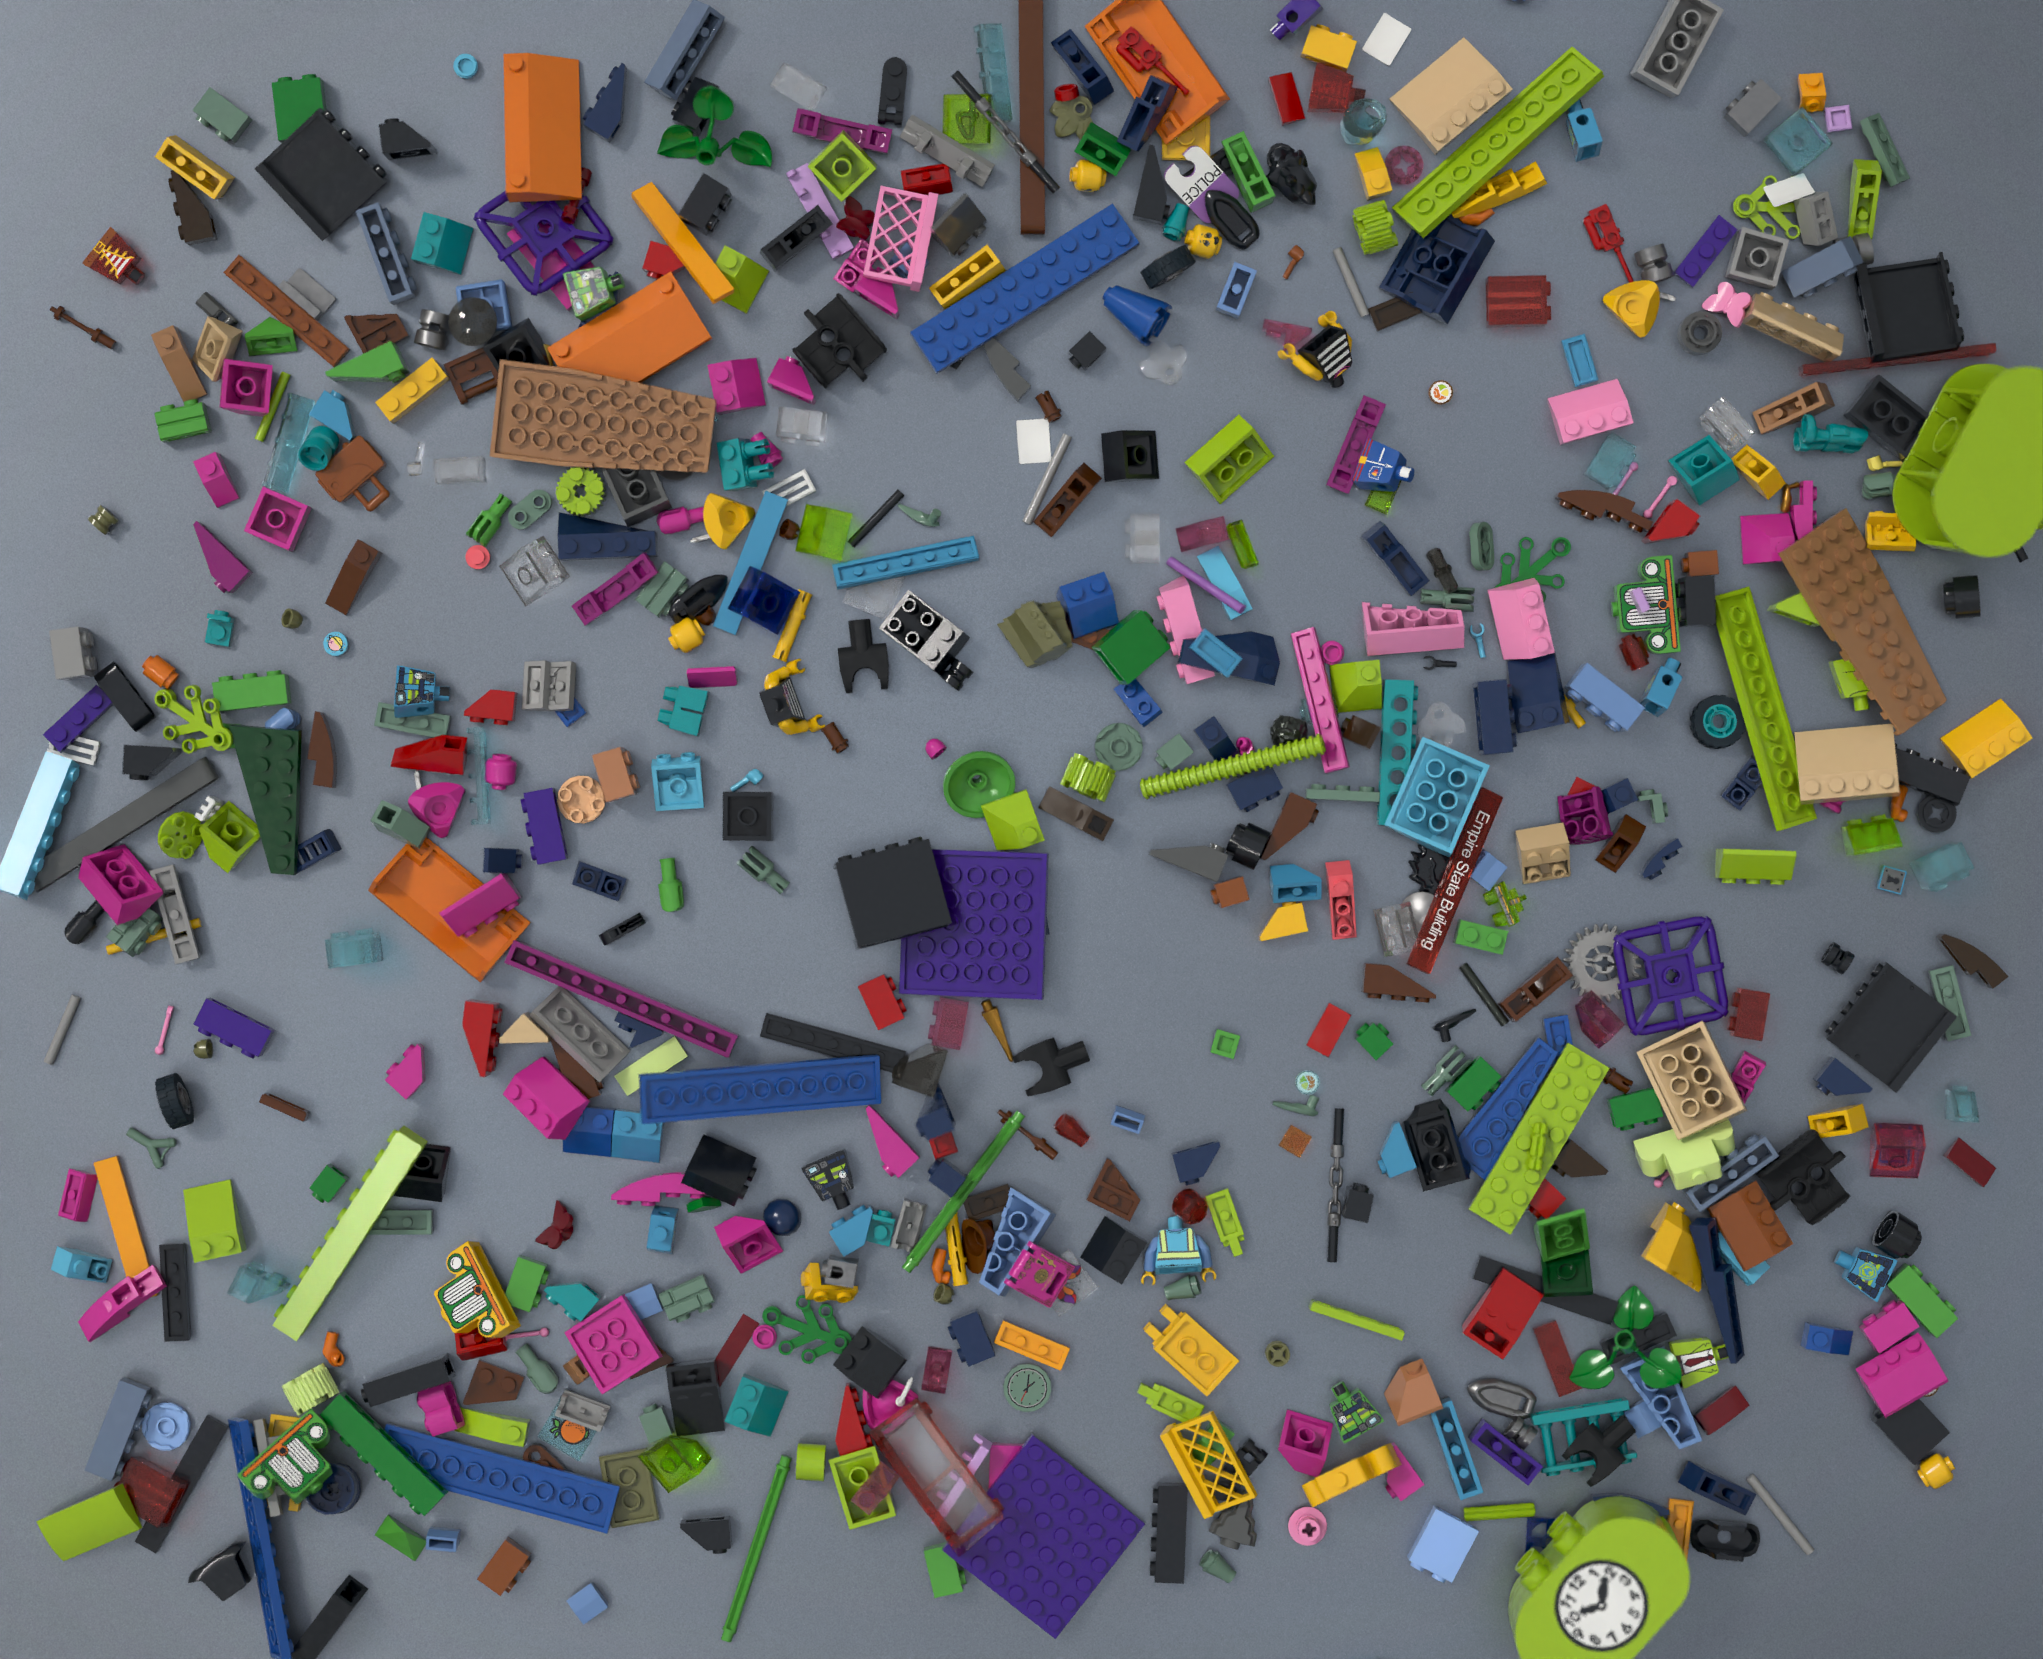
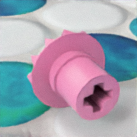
(1307, 1526)

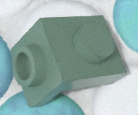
(1658, 808)

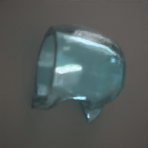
(1358, 126)

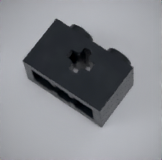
(1357, 1202)

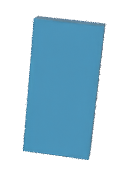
(1579, 360)
(1215, 653)

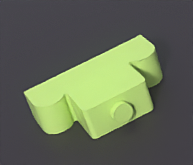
(1689, 1159)

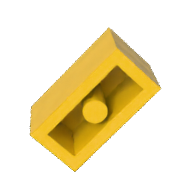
(1329, 47)

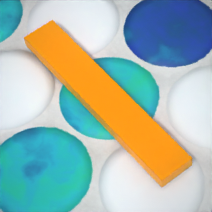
(682, 242)
(122, 1216)

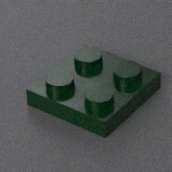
(1567, 1275)

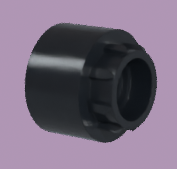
(1962, 597)
(1247, 844)
(1897, 1236)

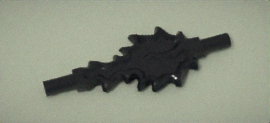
(1428, 869)

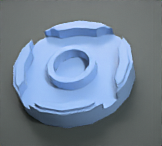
(166, 1426)

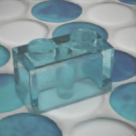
(1610, 461)

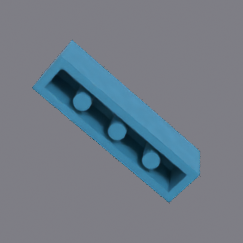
(1456, 1450)

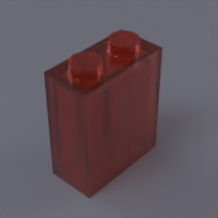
(1517, 301)
(152, 1490)

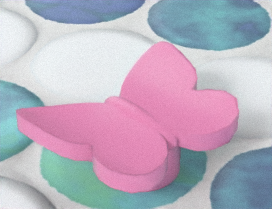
(1728, 303)

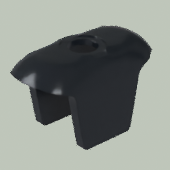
(1743, 1542)
(224, 1572)

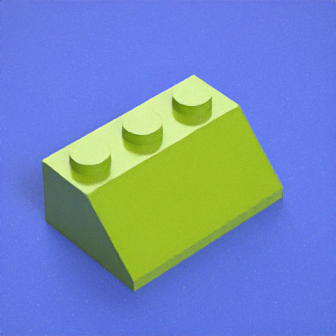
(1229, 459)
(1754, 865)

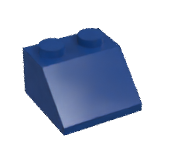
(1088, 605)
(592, 1132)

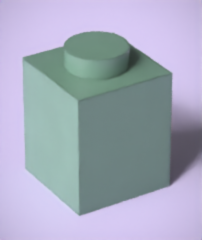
(1173, 752)
(655, 1422)

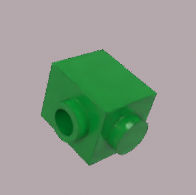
(1373, 1039)
(328, 1184)

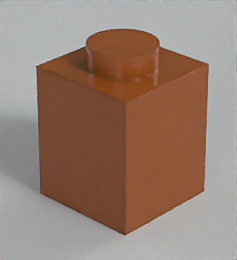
(1700, 563)

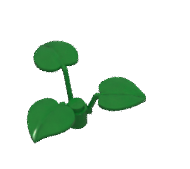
(714, 104)
(1658, 1371)

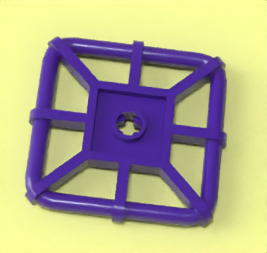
(542, 244)
(1657, 967)

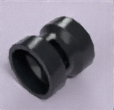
(962, 673)
(1837, 958)

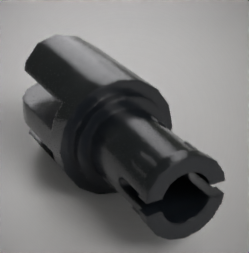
(83, 923)

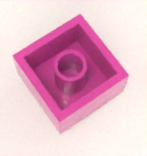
(277, 519)

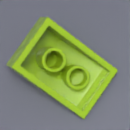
(213, 1221)
(849, 1474)

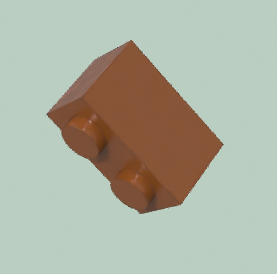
(1229, 892)
(504, 1566)

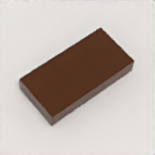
(284, 1106)

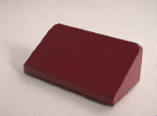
(1970, 1162)

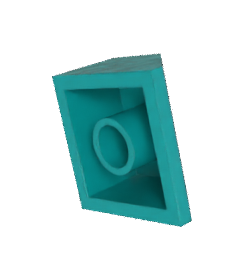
(442, 243)
(1704, 469)
(756, 1405)

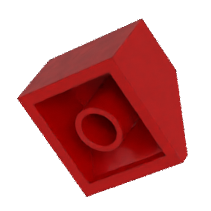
(1673, 523)

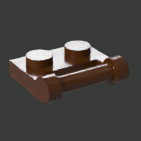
(468, 368)

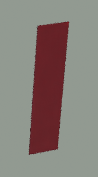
(734, 1346)

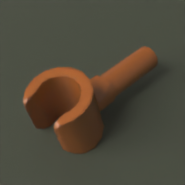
(1296, 254)

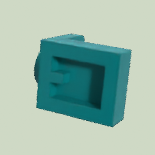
(219, 628)
(881, 1227)

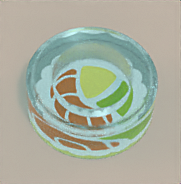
(1307, 1082)

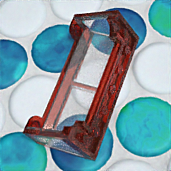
(937, 1476)

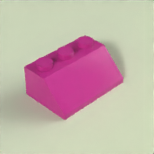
(119, 883)
(481, 905)
(546, 1099)
(1901, 1375)

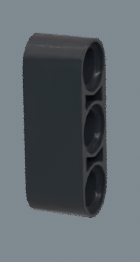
(124, 696)

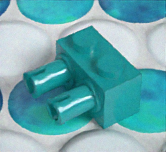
(738, 465)

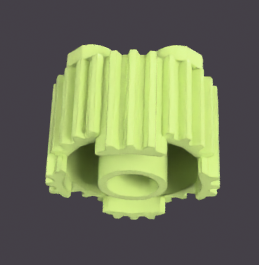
(310, 1389)

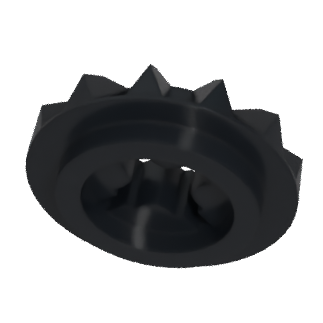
(1925, 810)

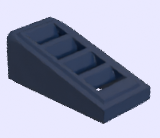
(327, 844)

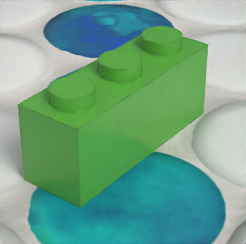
(252, 691)
(1921, 1299)

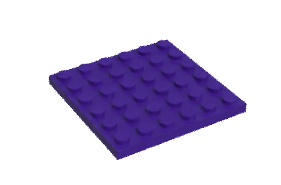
(994, 933)
(1053, 1540)

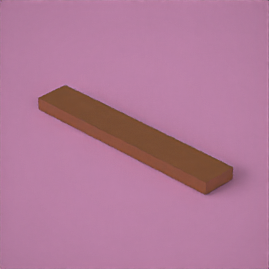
(286, 311)

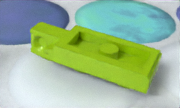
(1226, 1220)
(1171, 1402)

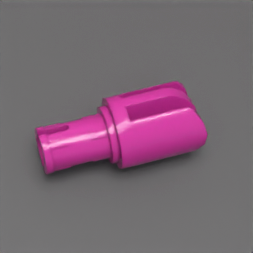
(678, 519)

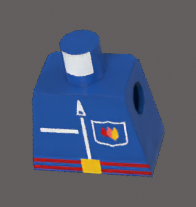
(1381, 468)

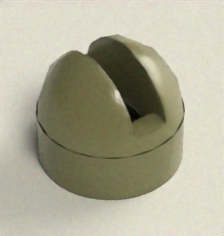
(291, 619)
(203, 1049)
(943, 1294)

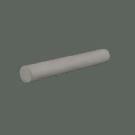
(1351, 282)
(62, 1029)

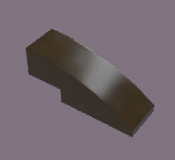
(1973, 960)

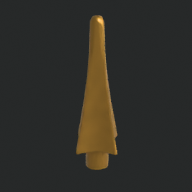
(993, 1019)

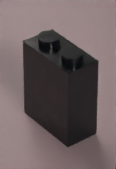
(720, 1170)
(1912, 1430)

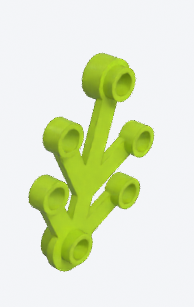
(1774, 212)
(196, 720)

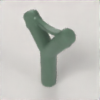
(152, 1145)

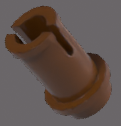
(1049, 407)
(835, 738)
(1617, 1080)

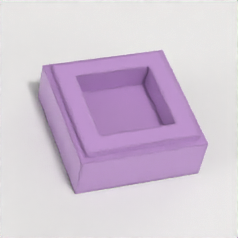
(1837, 118)
(1639, 600)

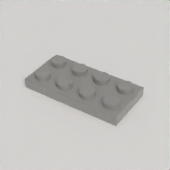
(579, 1033)

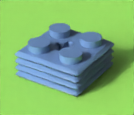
(492, 292)

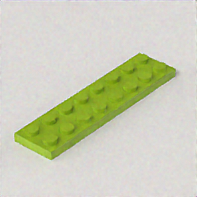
(1559, 1105)

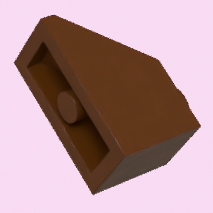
(1621, 844)

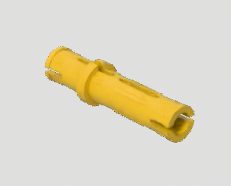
(792, 626)
(956, 1254)

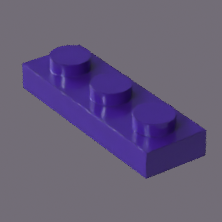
(1705, 251)
(78, 719)

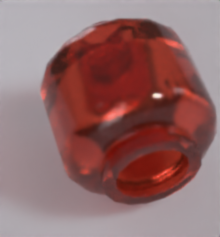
(1190, 1206)

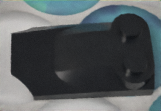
(1436, 1146)

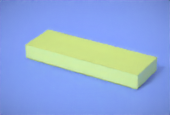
(656, 1061)

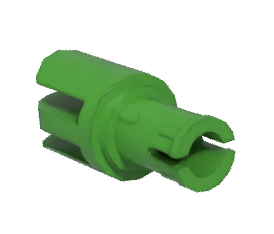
(488, 521)
(670, 887)

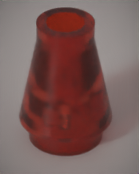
(1070, 1129)

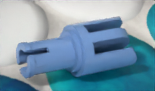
(284, 719)

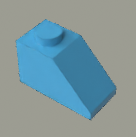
(334, 414)
(1293, 884)
(1395, 1153)

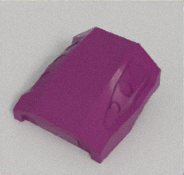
(1585, 817)

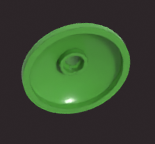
(968, 794)

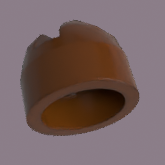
(788, 530)
(707, 617)

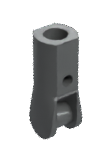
(214, 309)

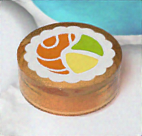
(1440, 392)

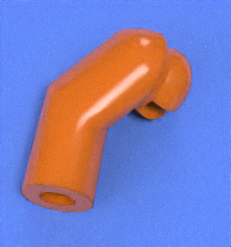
(1477, 218)
(1896, 805)
(937, 1267)
(331, 1351)

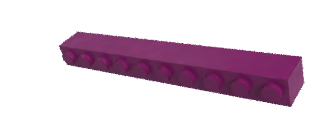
(621, 998)

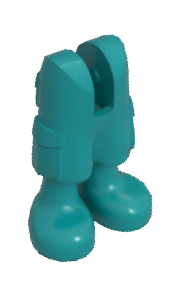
(1833, 439)

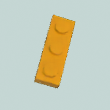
(1031, 1345)

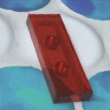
(1556, 1357)

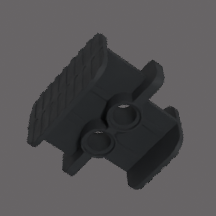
(849, 332)
(1795, 1165)

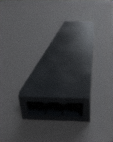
(408, 1380)
(329, 1619)

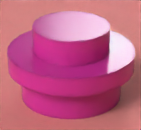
(1332, 652)
(764, 1336)

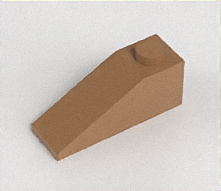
(179, 363)
(1791, 408)

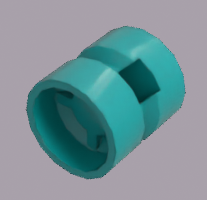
(318, 448)

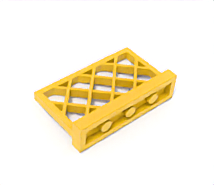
(1189, 1466)

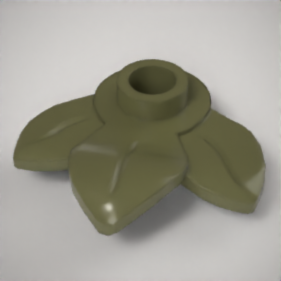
(1069, 119)

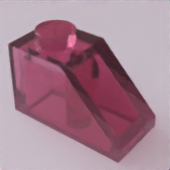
(1202, 534)
(1597, 1019)

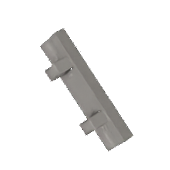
(947, 151)
(175, 915)
(263, 1442)

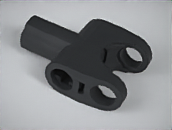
(863, 655)
(1053, 1063)
(1602, 1447)

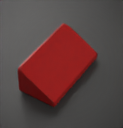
(1286, 98)
(927, 179)
(1328, 1030)
(474, 1345)

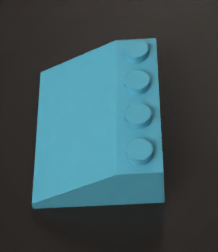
(1436, 796)

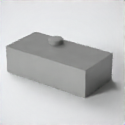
(1676, 44)

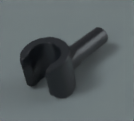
(1438, 663)

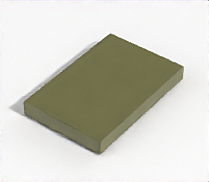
(636, 1495)

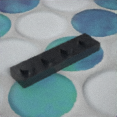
(176, 1293)

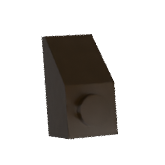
(1359, 732)
(1577, 1162)

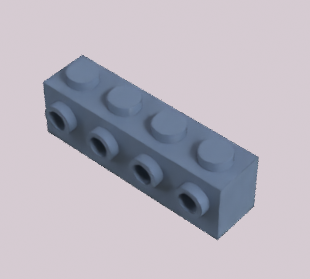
(684, 49)
(385, 253)
(1735, 1169)
(118, 1428)

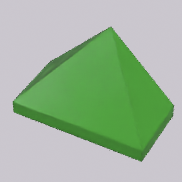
(270, 338)
(401, 1537)

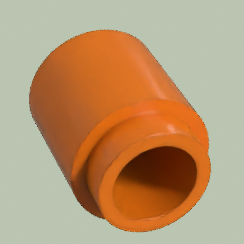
(160, 671)

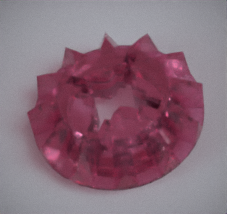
(1409, 155)

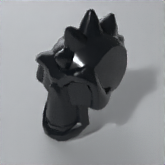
(1291, 174)

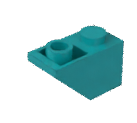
(574, 1297)

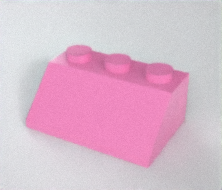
(1590, 411)
(1521, 620)

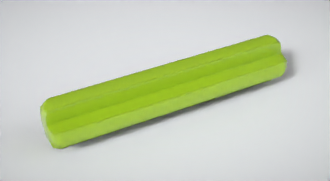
(1499, 1512)

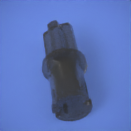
(1442, 570)

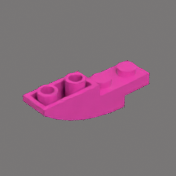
(1802, 515)
(650, 1189)
(119, 1300)

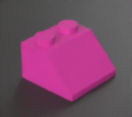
(736, 385)
(246, 387)

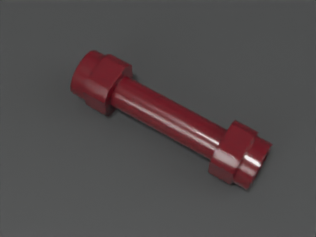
(570, 211)

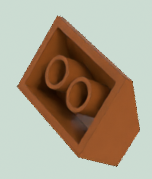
(1750, 1225)

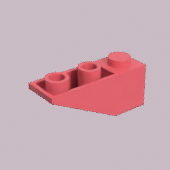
(1341, 899)

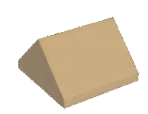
(215, 344)
(525, 1031)

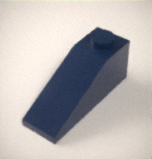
(1083, 66)
(1716, 1488)

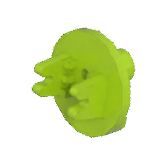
(174, 844)

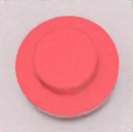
(477, 557)

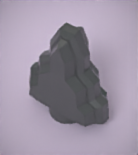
(1236, 1525)

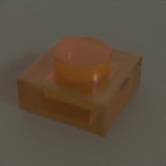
(1295, 1141)

